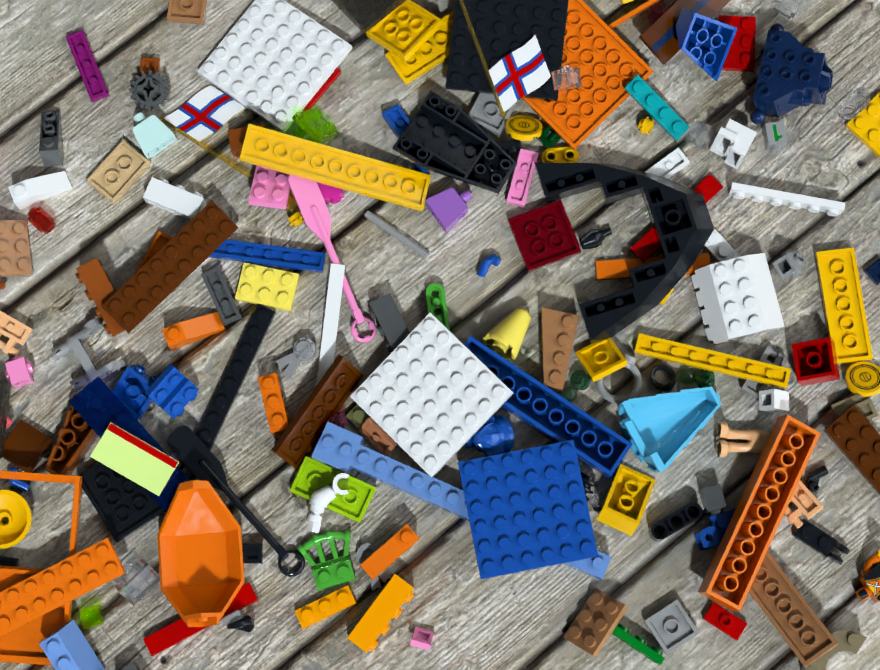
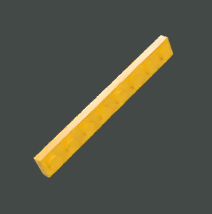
(712, 361)

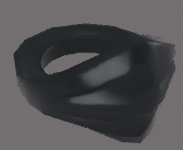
(668, 387)
(245, 624)

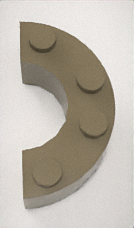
(847, 641)

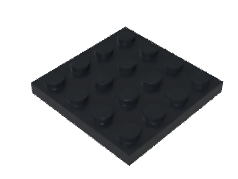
(119, 501)

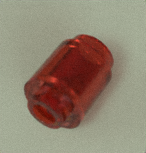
(41, 220)

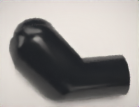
(813, 478)

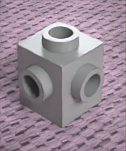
(790, 264)

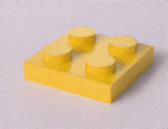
(601, 359)

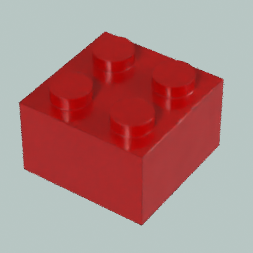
(815, 361)

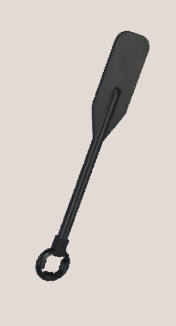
(208, 468)

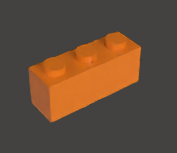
(274, 403)

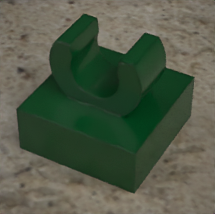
(549, 137)

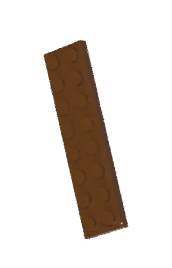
(169, 267)

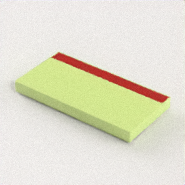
(134, 459)

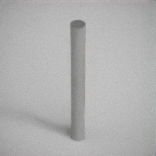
(395, 233)

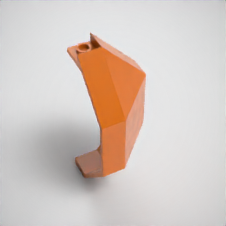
(200, 554)

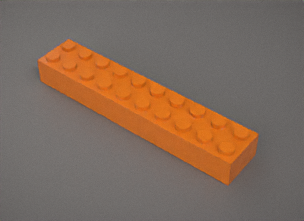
(759, 513)

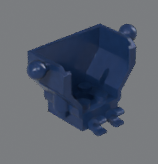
(789, 76)

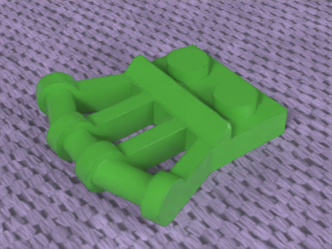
(333, 571)

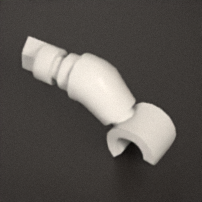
(320, 500)

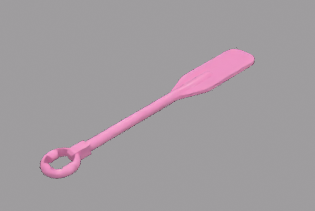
(319, 222)

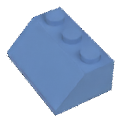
(69, 649)

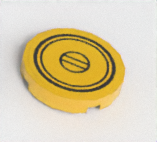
(523, 127)
(863, 378)

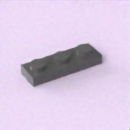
(221, 296)

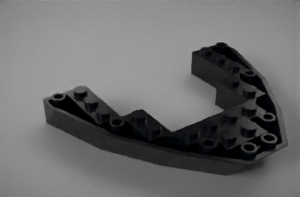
(678, 221)

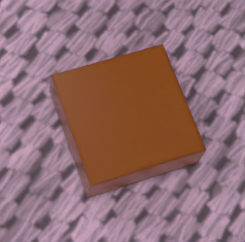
(149, 63)

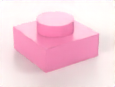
(422, 638)

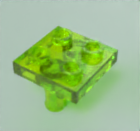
(314, 124)

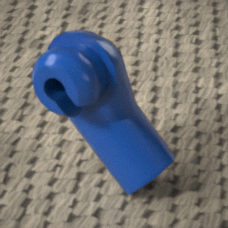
(486, 263)
(19, 484)

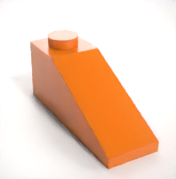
(192, 330)
(389, 552)

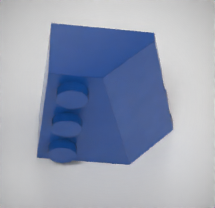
(704, 40)

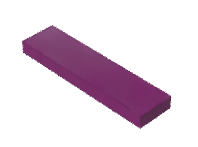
(87, 65)

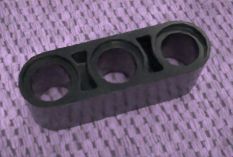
(682, 515)

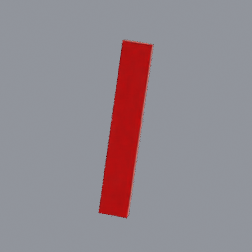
(649, 244)
(180, 631)

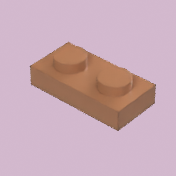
(377, 437)

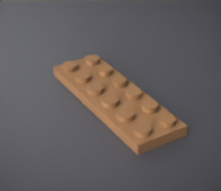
(790, 613)

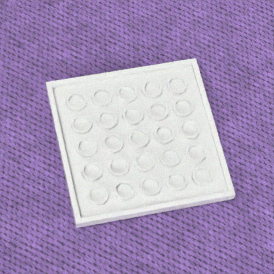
(274, 60)
(431, 395)

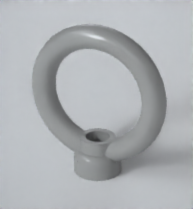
(635, 390)

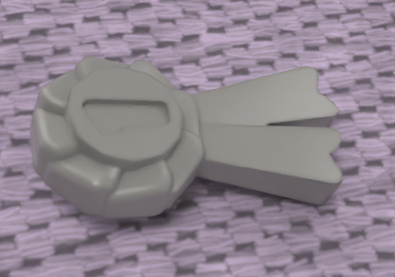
(303, 350)
(362, 554)

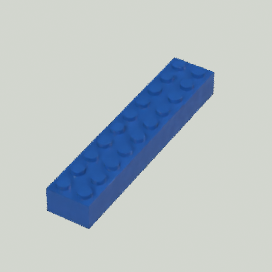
(553, 414)

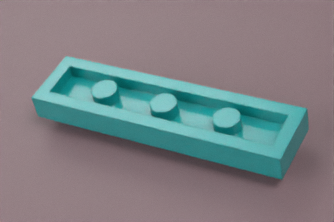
(656, 107)

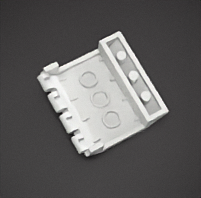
(737, 298)

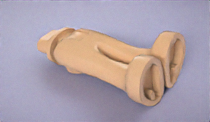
(755, 438)

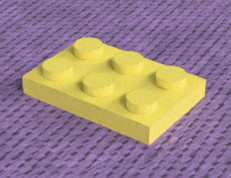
(267, 287)

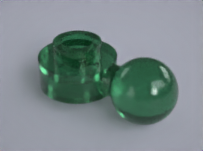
(702, 378)
(570, 393)

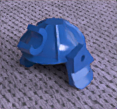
(493, 437)

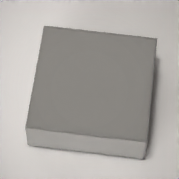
(232, 617)

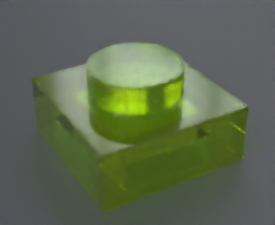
(91, 617)

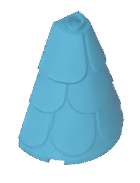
(666, 423)

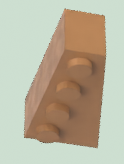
(557, 341)

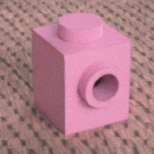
(19, 371)

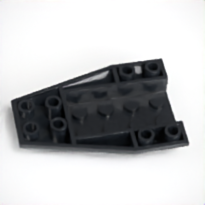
(454, 145)

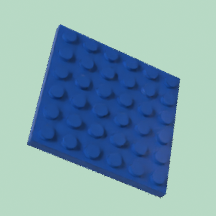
(527, 509)

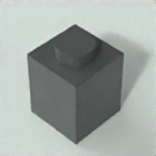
(712, 499)

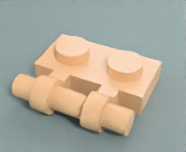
(15, 331)
(805, 503)

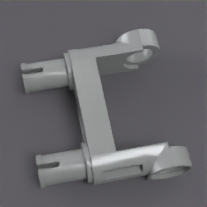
(74, 344)

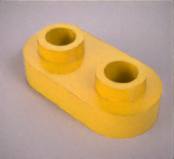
(560, 155)

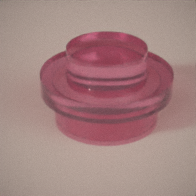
(340, 419)

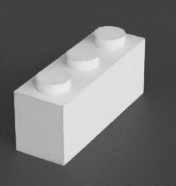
(173, 198)

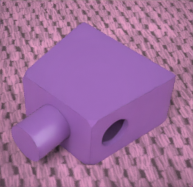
(448, 207)

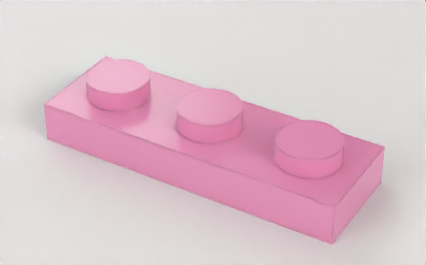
(522, 178)

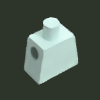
(152, 134)

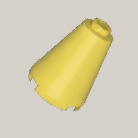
(509, 334)

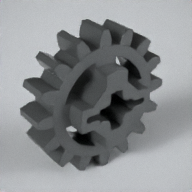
(154, 94)

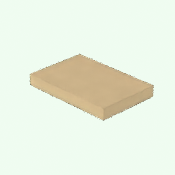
(118, 172)

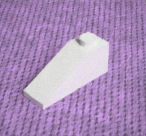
(39, 188)

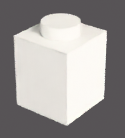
(774, 401)

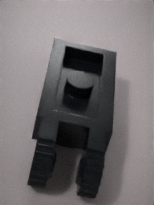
(819, 541)

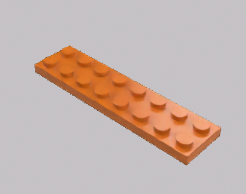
(58, 585)

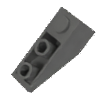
(51, 138)

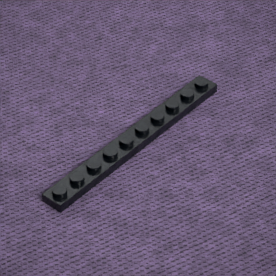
(233, 379)

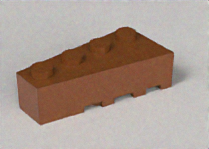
(72, 444)

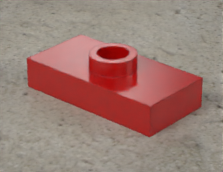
(724, 621)

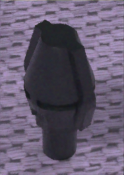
(594, 238)

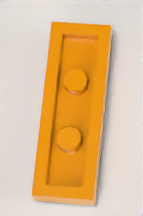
(325, 607)

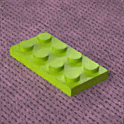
(316, 475)

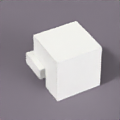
(733, 142)

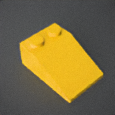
(626, 500)

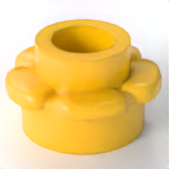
(646, 125)
(296, 219)

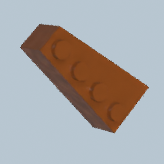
(99, 290)

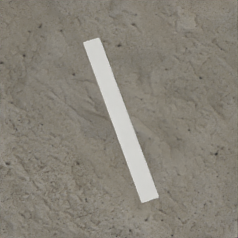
(331, 319)

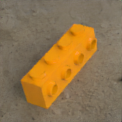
(381, 613)

